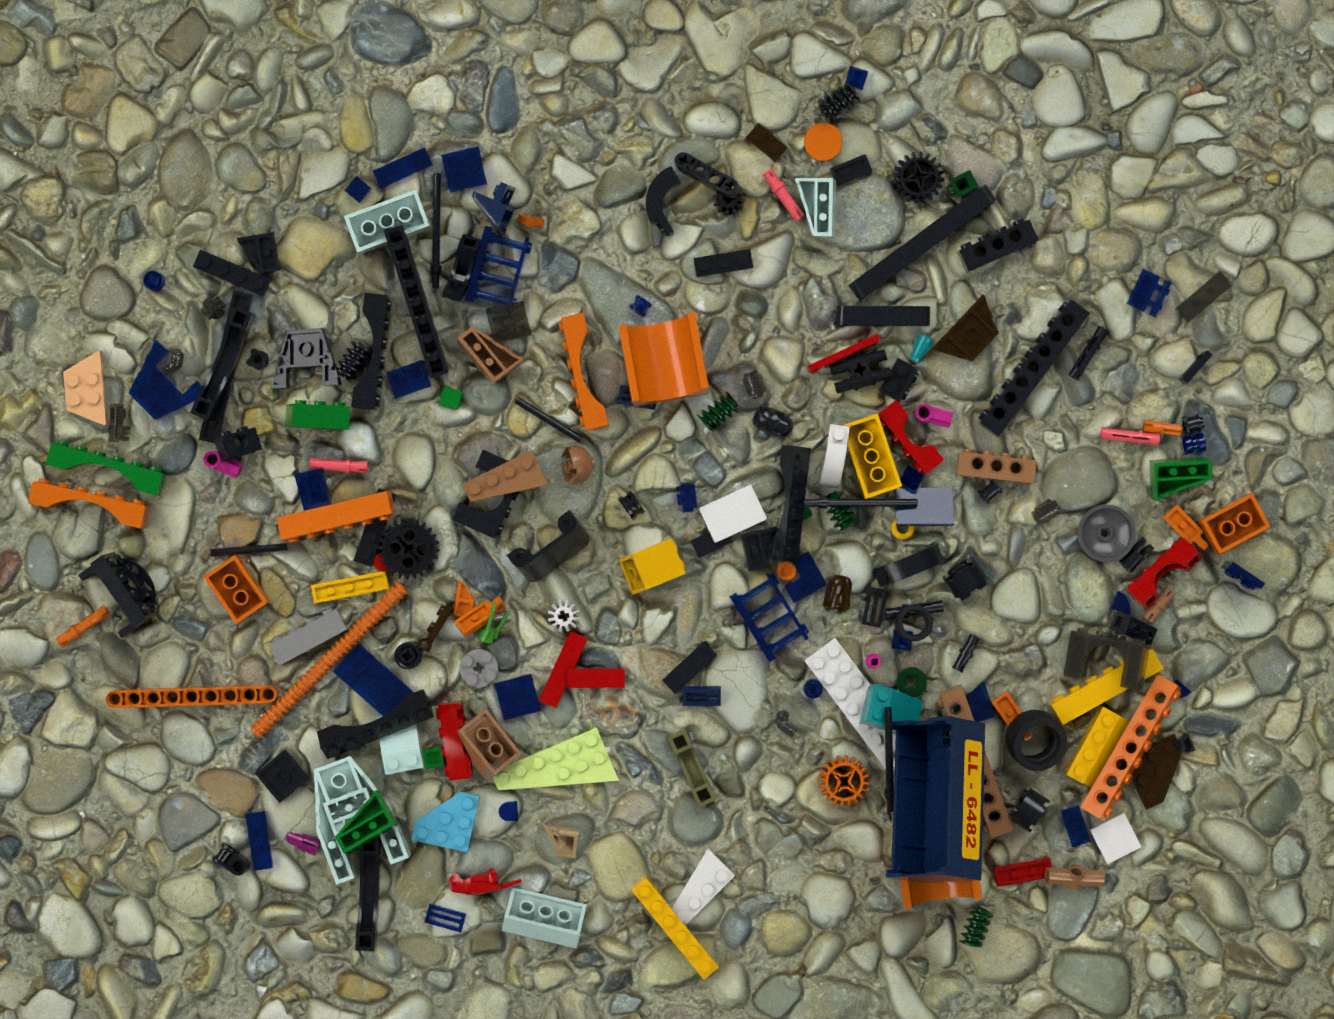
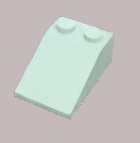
(402, 750)

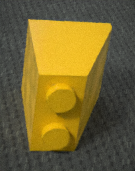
(652, 566)

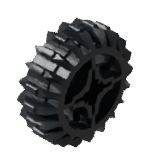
(920, 186)

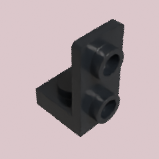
(1133, 628)

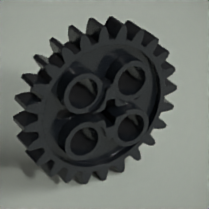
(422, 536)

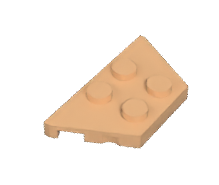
(86, 389)

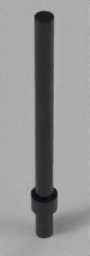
(436, 268)
(823, 502)
(889, 791)

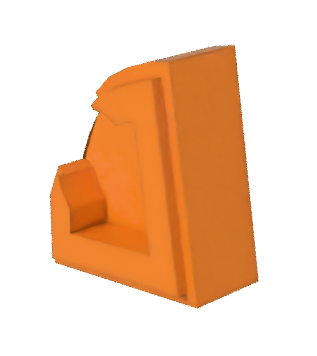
(530, 221)

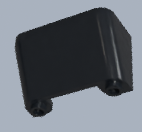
(555, 553)

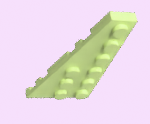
(566, 763)

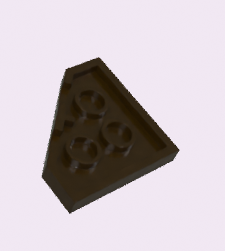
(1156, 771)

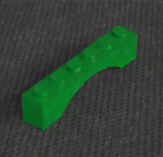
(144, 479)

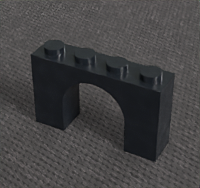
(490, 521)

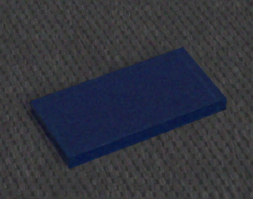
(371, 680)

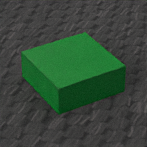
(451, 398)
(433, 757)

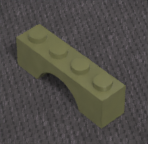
(691, 767)

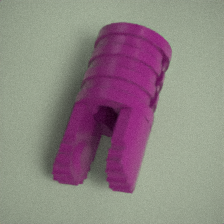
(299, 841)

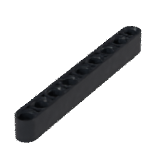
(922, 242)

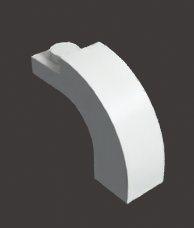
(835, 456)

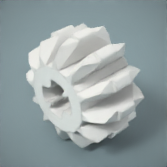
(561, 622)

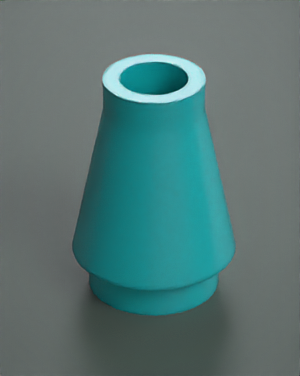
(921, 347)

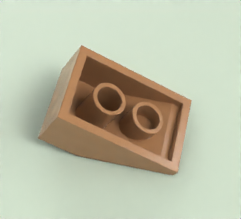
(488, 745)

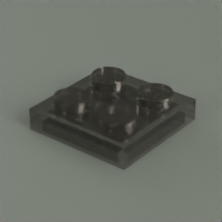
(508, 322)

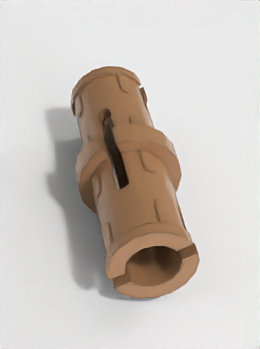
(1159, 605)

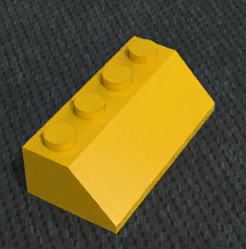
(871, 457)
(1096, 746)

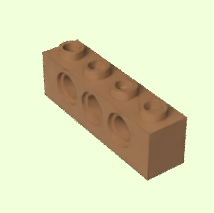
(1025, 475)

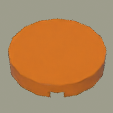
(823, 142)

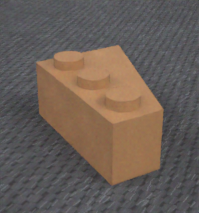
(489, 356)

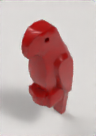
(478, 883)

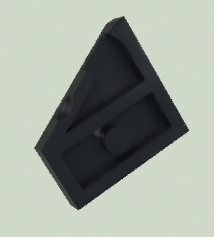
(262, 251)

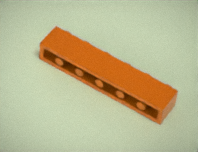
(336, 516)

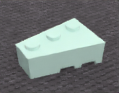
(820, 204)

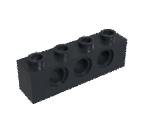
(1026, 237)

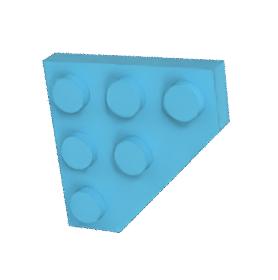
(449, 823)

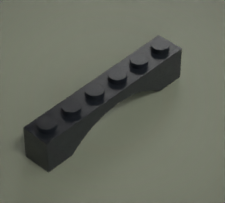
(219, 375)
(366, 391)
(794, 466)
(410, 711)
(368, 896)

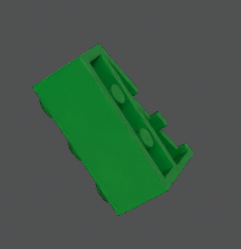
(317, 415)
(1176, 474)
(367, 824)

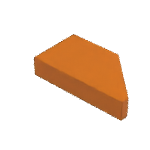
(464, 600)

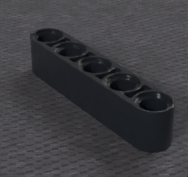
(882, 315)

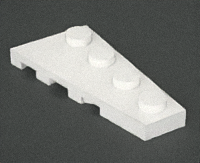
(702, 886)

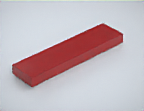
(843, 353)
(558, 678)

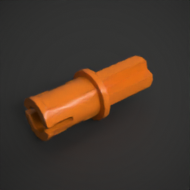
(1162, 428)

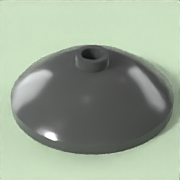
(1119, 529)

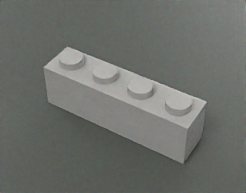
(305, 638)

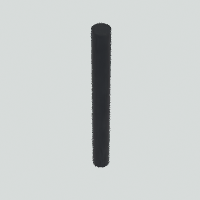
(549, 420)
(249, 549)

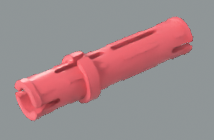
(782, 193)
(1153, 439)
(340, 465)

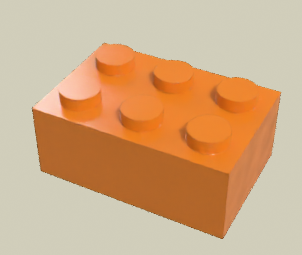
(1233, 523)
(237, 589)

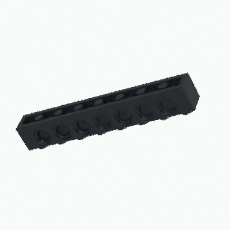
(416, 300)
(1077, 315)

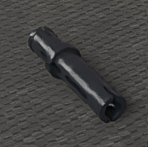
(1088, 353)
(932, 607)

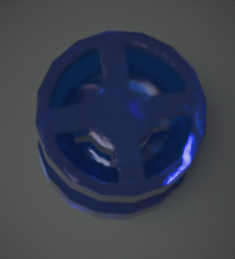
(151, 278)
(640, 306)
(810, 689)

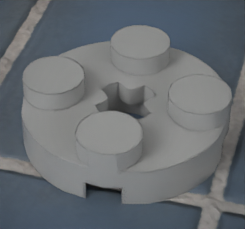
(488, 674)

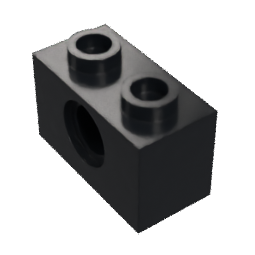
(229, 450)

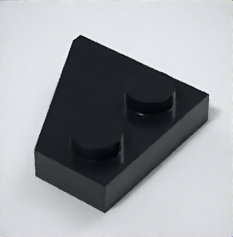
(757, 548)

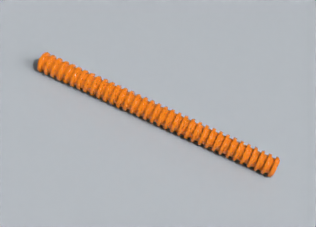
(328, 660)

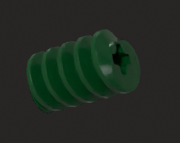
(718, 412)
(840, 513)
(976, 927)

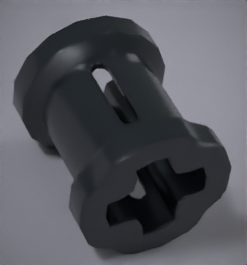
(989, 491)

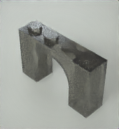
(1134, 656)

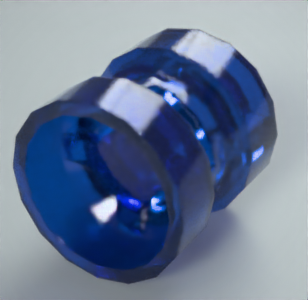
(1194, 443)

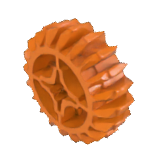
(837, 787)

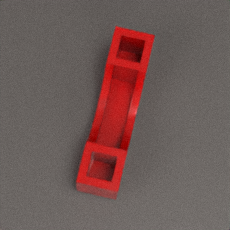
(925, 457)
(1180, 556)

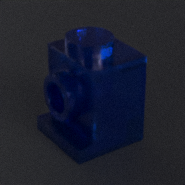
(687, 498)

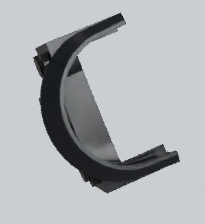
(126, 596)

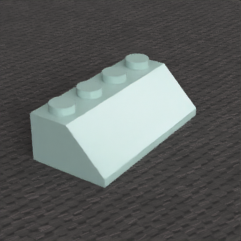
(369, 223)
(544, 917)

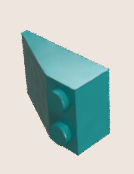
(879, 697)

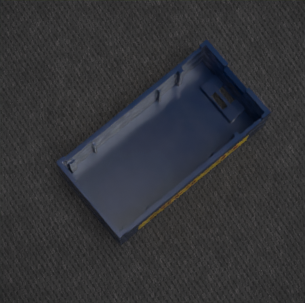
(938, 800)

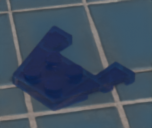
(156, 391)

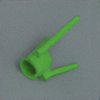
(487, 633)

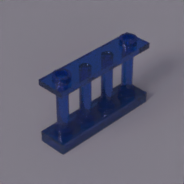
(484, 255)
(750, 616)

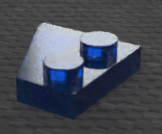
(979, 703)

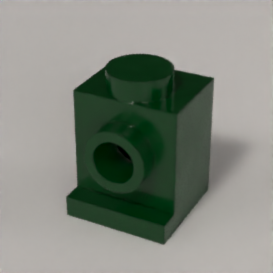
(967, 180)

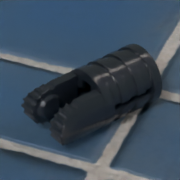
(1134, 557)

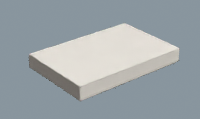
(732, 513)

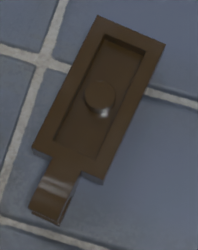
(435, 627)

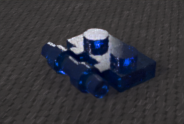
(1143, 291)

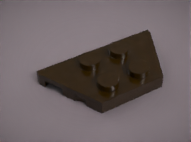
(970, 333)

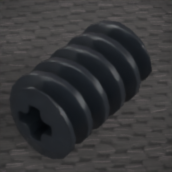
(837, 101)
(353, 360)

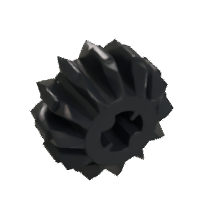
(734, 203)

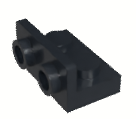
(903, 375)

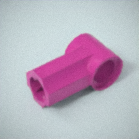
(935, 415)
(229, 467)

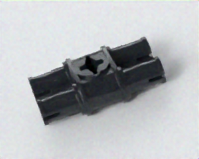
(852, 365)

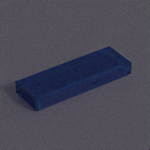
(402, 168)
(259, 840)

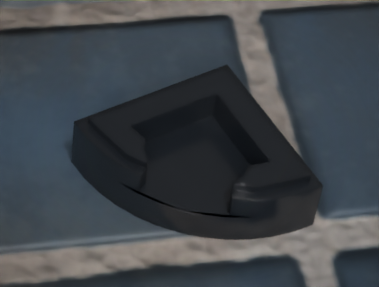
(1184, 743)

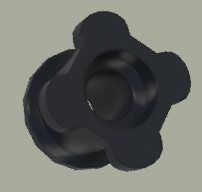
(254, 355)
(1192, 424)

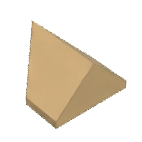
(563, 839)

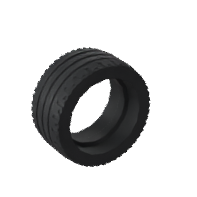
(1049, 756)

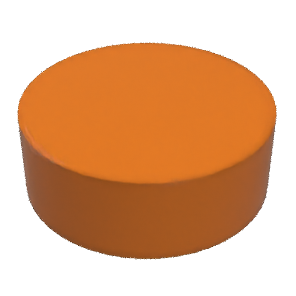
(786, 571)

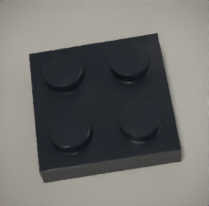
(282, 776)

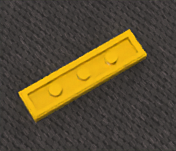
(350, 587)

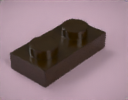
(766, 142)

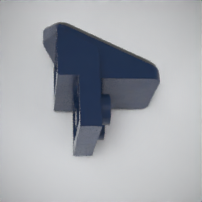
(497, 209)

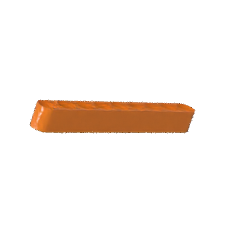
(183, 696)

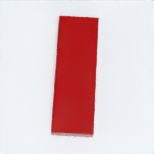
(595, 677)
(1021, 872)

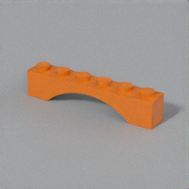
(575, 333)
(127, 512)

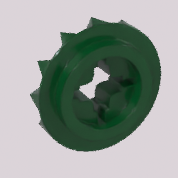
(921, 682)

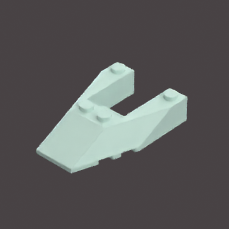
(339, 794)

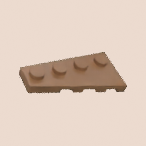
(510, 477)

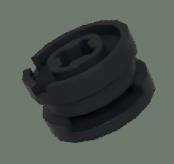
(630, 507)
(407, 655)

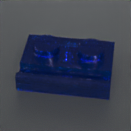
(408, 379)
(313, 488)

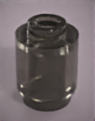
(754, 384)
(1045, 511)

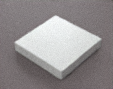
(1115, 838)

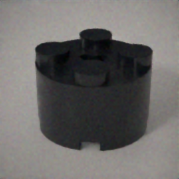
(965, 578)
(1029, 809)

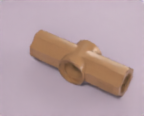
(1074, 877)

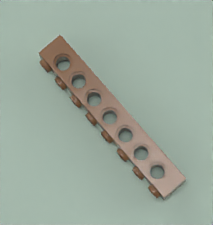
(1002, 823)

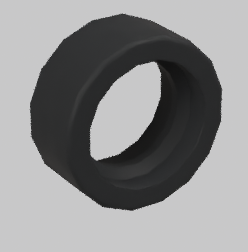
(899, 623)

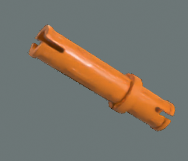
(77, 630)

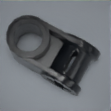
(230, 859)

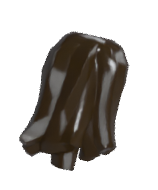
(838, 594)

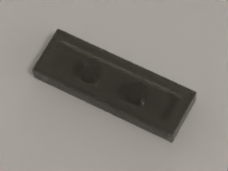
(1203, 296)

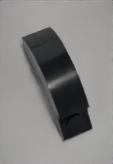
(659, 187)
(462, 268)
(908, 565)

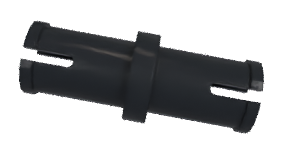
(966, 653)

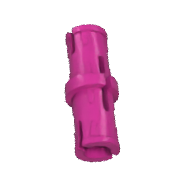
(876, 664)

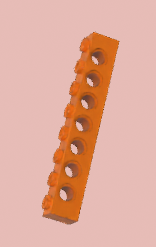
(1111, 770)

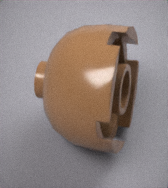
(577, 464)

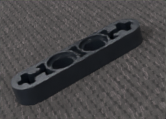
(706, 175)

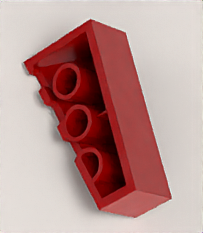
(457, 758)

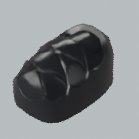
(772, 422)

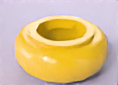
(901, 536)

